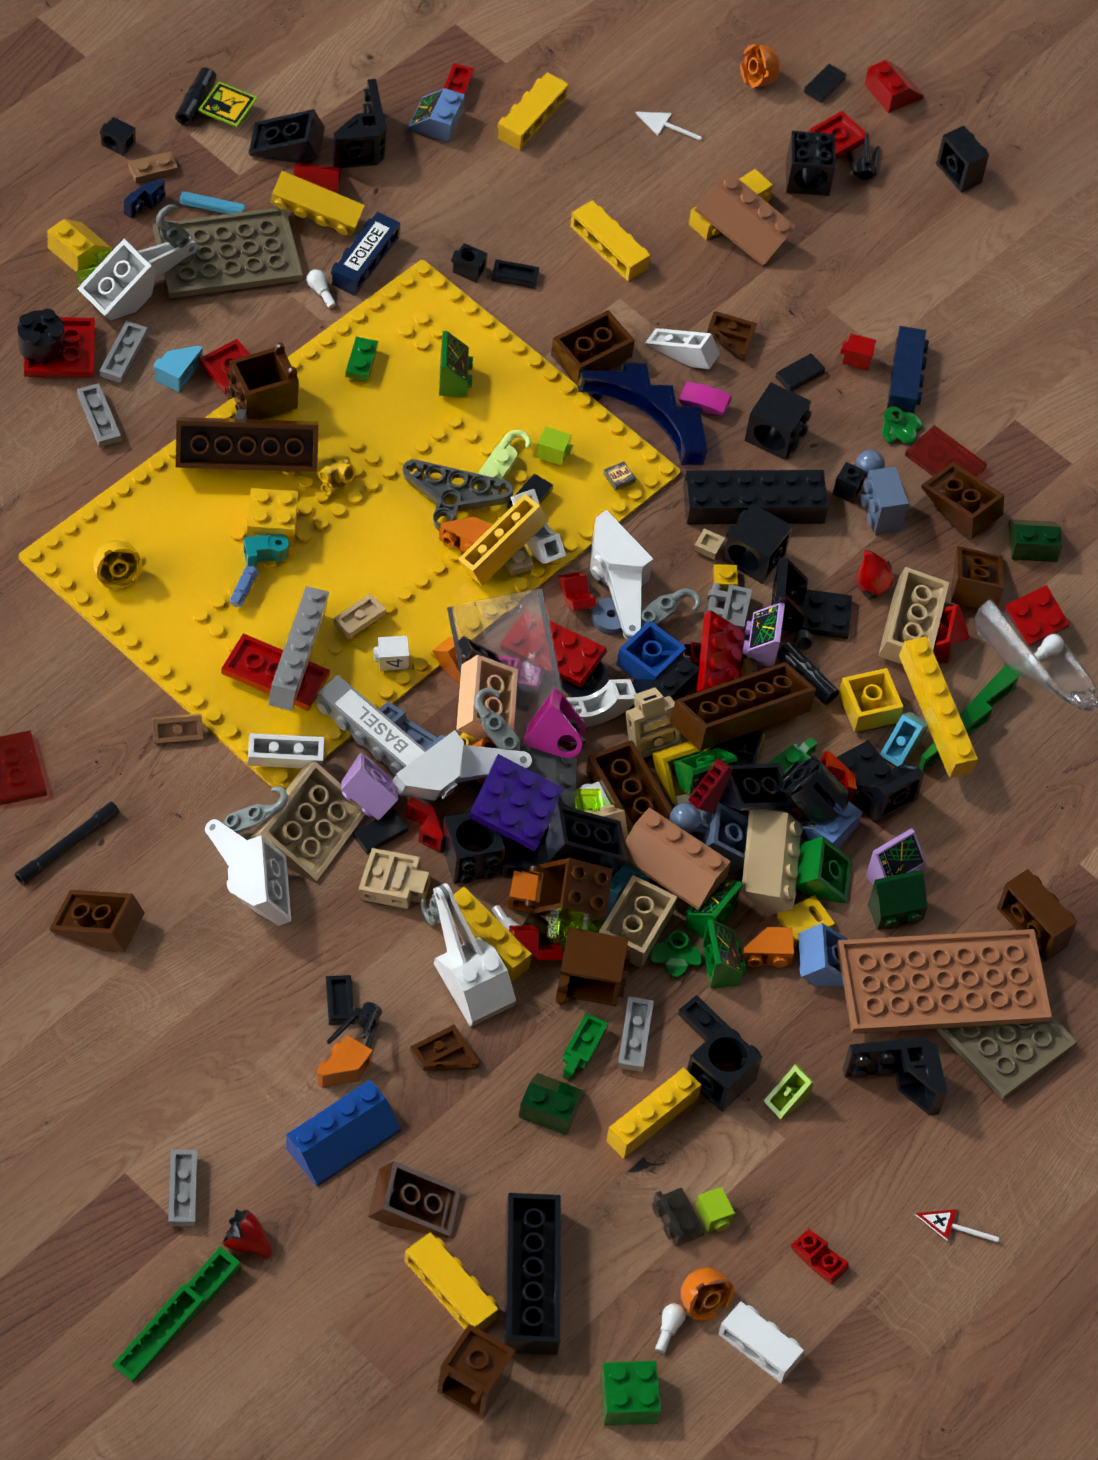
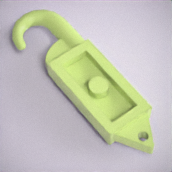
(502, 458)

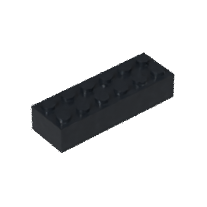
(724, 494)
(533, 1273)

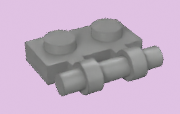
(735, 601)

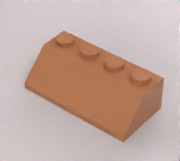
(744, 217)
(675, 859)

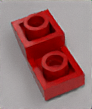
(819, 1257)

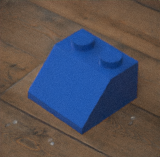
(649, 652)

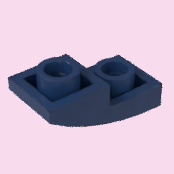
(147, 195)

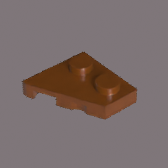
(732, 333)
(444, 1052)

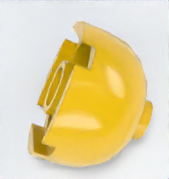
(117, 564)

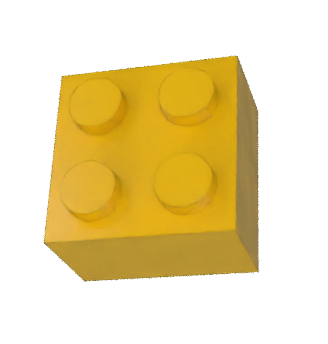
(272, 513)
(870, 700)

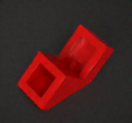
(575, 591)
(840, 771)
(430, 831)
(529, 937)

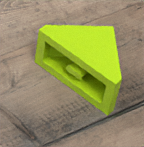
(790, 1092)

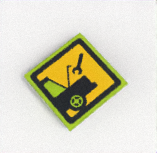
(228, 104)

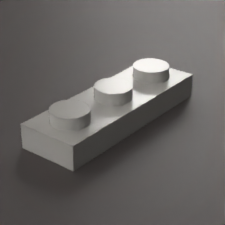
(123, 352)
(99, 415)
(635, 1034)
(182, 1188)

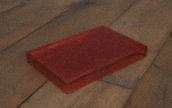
(938, 450)
(19, 769)

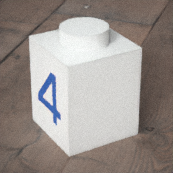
(392, 653)

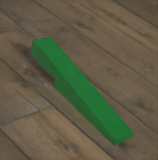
(978, 710)
(177, 1313)

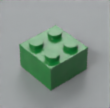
(630, 1393)

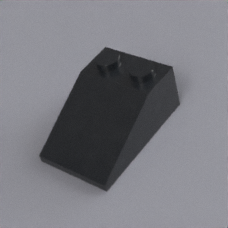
(288, 137)

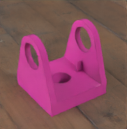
(553, 724)

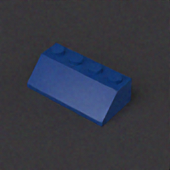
(342, 1133)

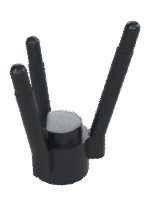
(865, 167)
(367, 1019)

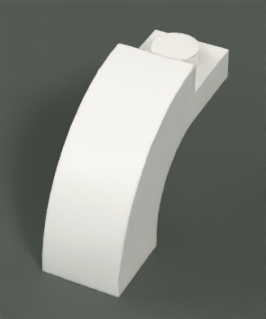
(545, 544)
(604, 704)

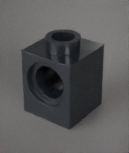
(118, 136)
(469, 262)
(849, 482)

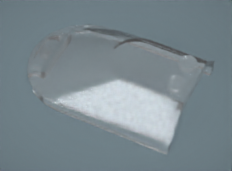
(522, 638)
(1057, 674)

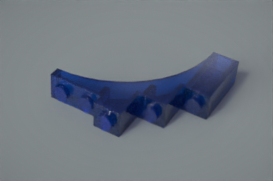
(658, 401)

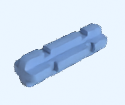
(243, 586)

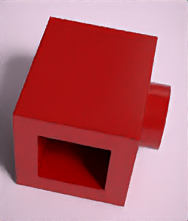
(858, 351)

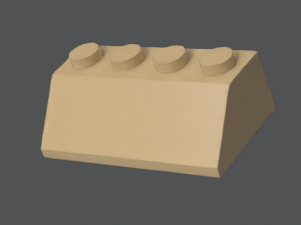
(913, 612)
(771, 860)

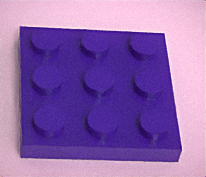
(516, 802)

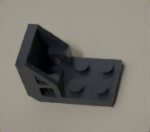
(361, 145)
(809, 609)
(878, 786)
(914, 1055)

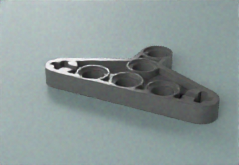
(466, 495)

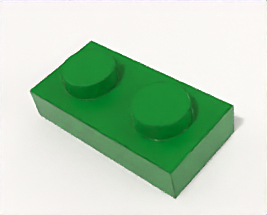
(361, 359)

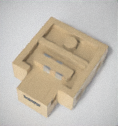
(650, 722)
(393, 879)

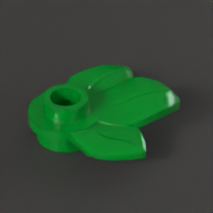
(902, 428)
(676, 957)

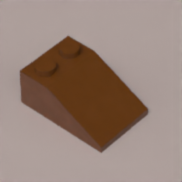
(964, 499)
(976, 578)
(99, 919)
(414, 1200)

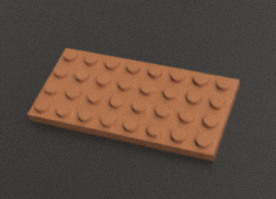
(943, 981)

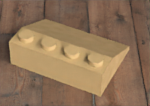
(312, 822)

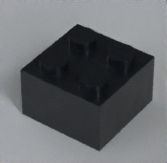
(962, 158)

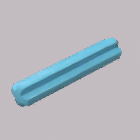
(211, 203)

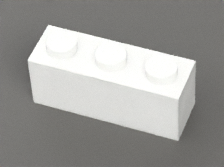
(284, 750)
(761, 1341)

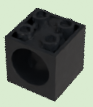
(810, 163)
(778, 421)
(757, 543)
(470, 865)
(720, 1086)

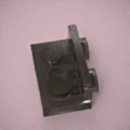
(678, 1216)

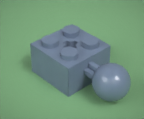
(882, 493)
(721, 831)

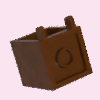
(263, 383)
(572, 890)
(593, 967)
(476, 1371)

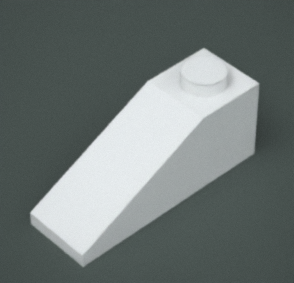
(687, 347)

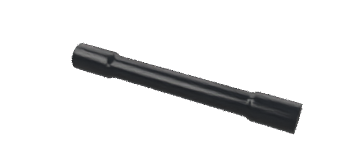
(35, 866)

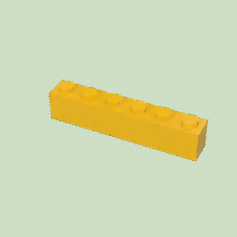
(938, 707)

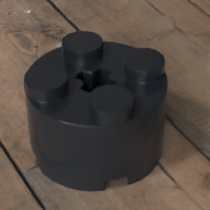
(41, 336)

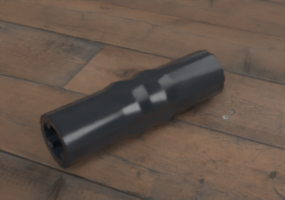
(195, 96)
(824, 688)

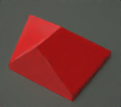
(950, 631)

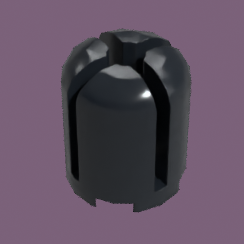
(815, 790)

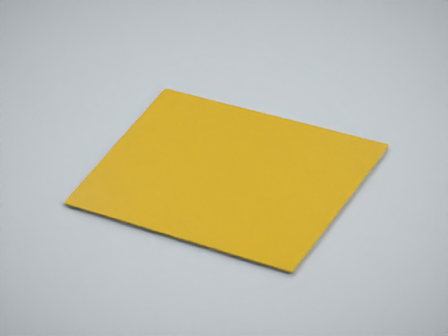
(361, 537)

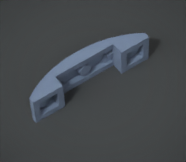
(417, 733)

